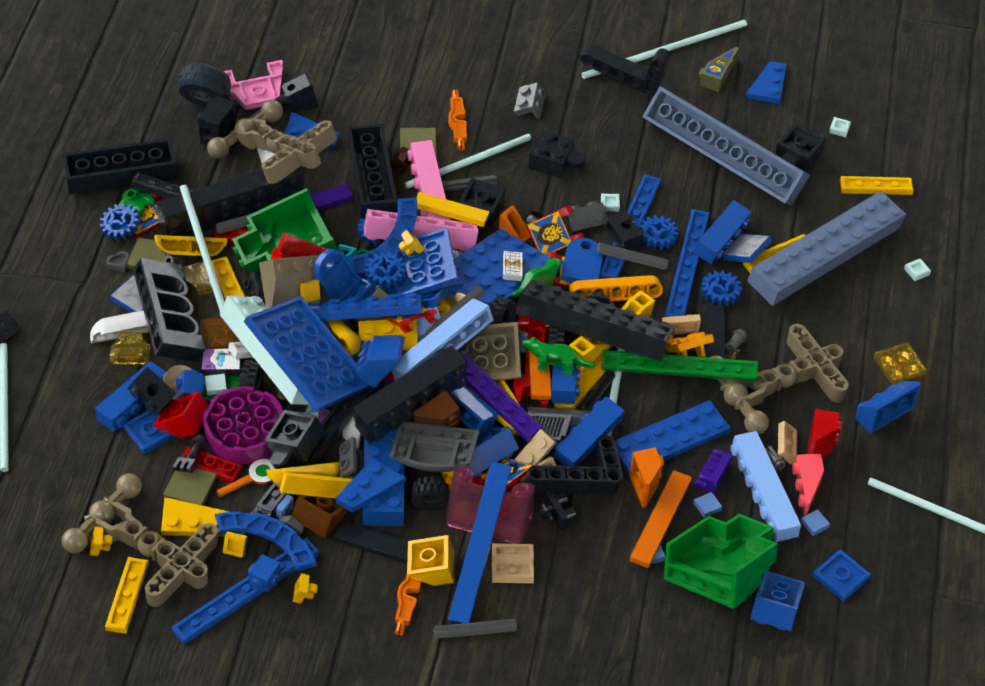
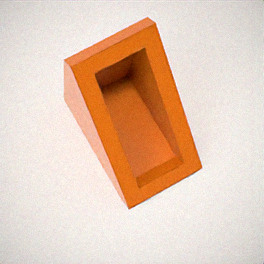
(514, 224)

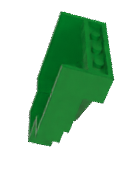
(291, 215)
(721, 558)

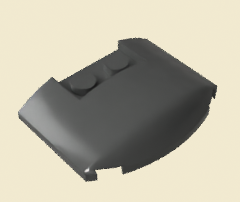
(434, 446)

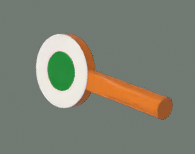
(257, 474)

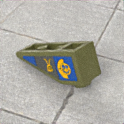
(717, 70)

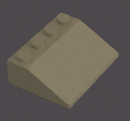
(283, 277)
(496, 351)

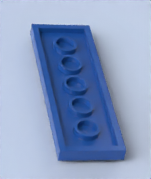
(368, 307)
(674, 434)

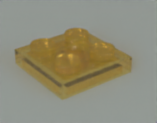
(899, 363)

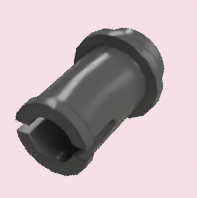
(738, 338)
(777, 461)

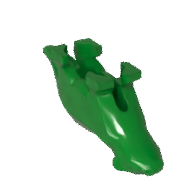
(545, 274)
(555, 355)

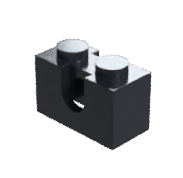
(623, 230)
(150, 381)

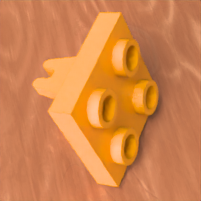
(692, 340)

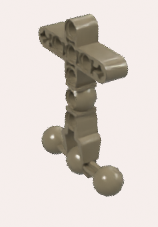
(287, 150)
(810, 363)
(157, 588)

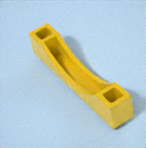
(591, 349)

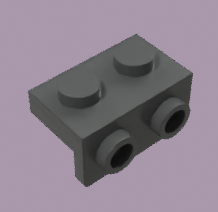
(530, 99)
(587, 217)
(350, 459)

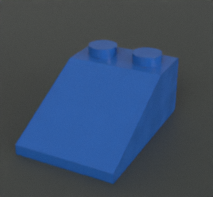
(777, 601)

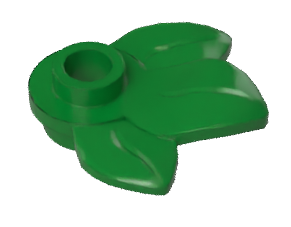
(137, 200)

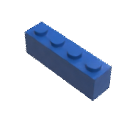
(722, 232)
(121, 404)
(473, 410)
(584, 437)

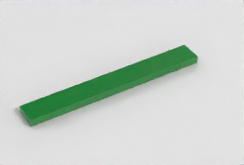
(681, 366)

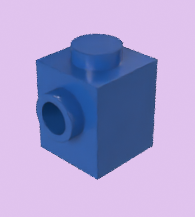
(189, 382)
(264, 573)

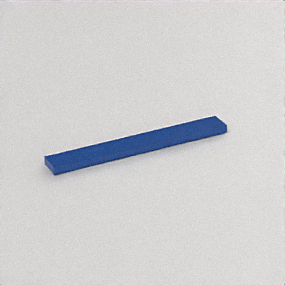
(638, 210)
(687, 264)
(479, 543)
(228, 602)

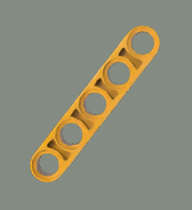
(624, 283)

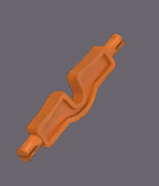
(458, 126)
(406, 603)

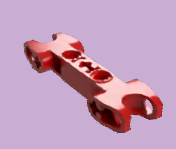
(521, 386)

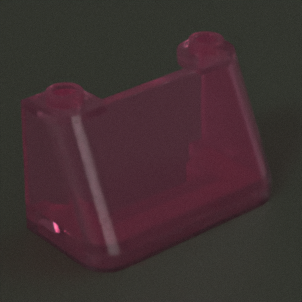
(466, 498)

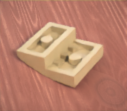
(512, 563)

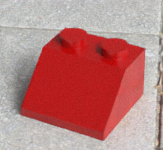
(182, 415)
(824, 432)

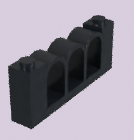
(168, 343)

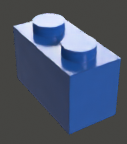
(564, 386)

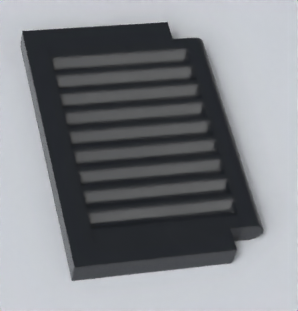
(554, 424)

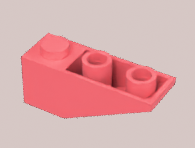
(809, 474)

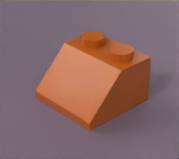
(646, 473)

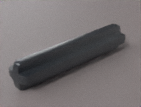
(598, 390)

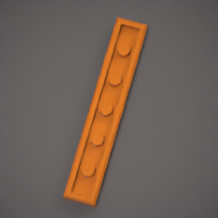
(660, 519)

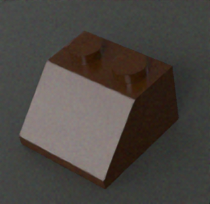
(439, 411)
(318, 514)

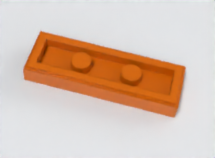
(539, 380)

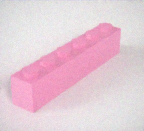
(427, 173)
(381, 223)

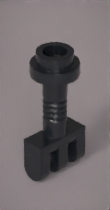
(189, 463)

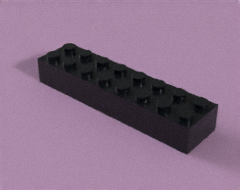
(225, 201)
(595, 320)

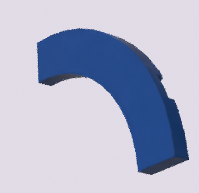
(405, 221)
(270, 529)

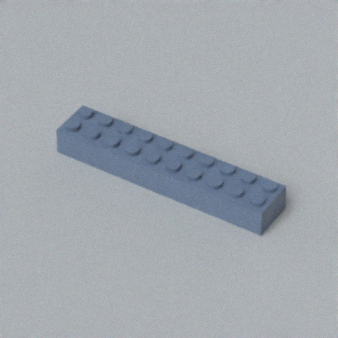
(726, 146)
(826, 248)

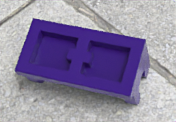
(714, 471)

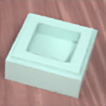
(840, 127)
(611, 202)
(917, 269)
(215, 384)

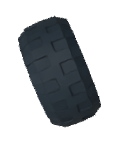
(202, 82)

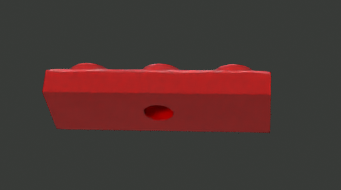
(224, 469)

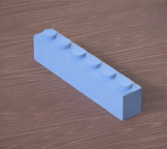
(454, 331)
(765, 486)

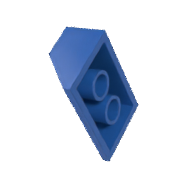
(379, 357)
(888, 405)
(492, 446)

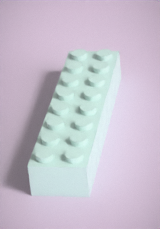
(234, 313)

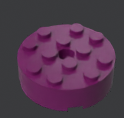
(239, 424)

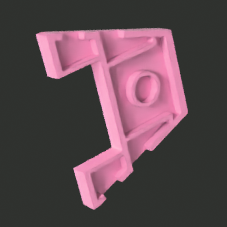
(257, 91)

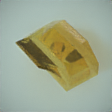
(197, 276)
(130, 349)

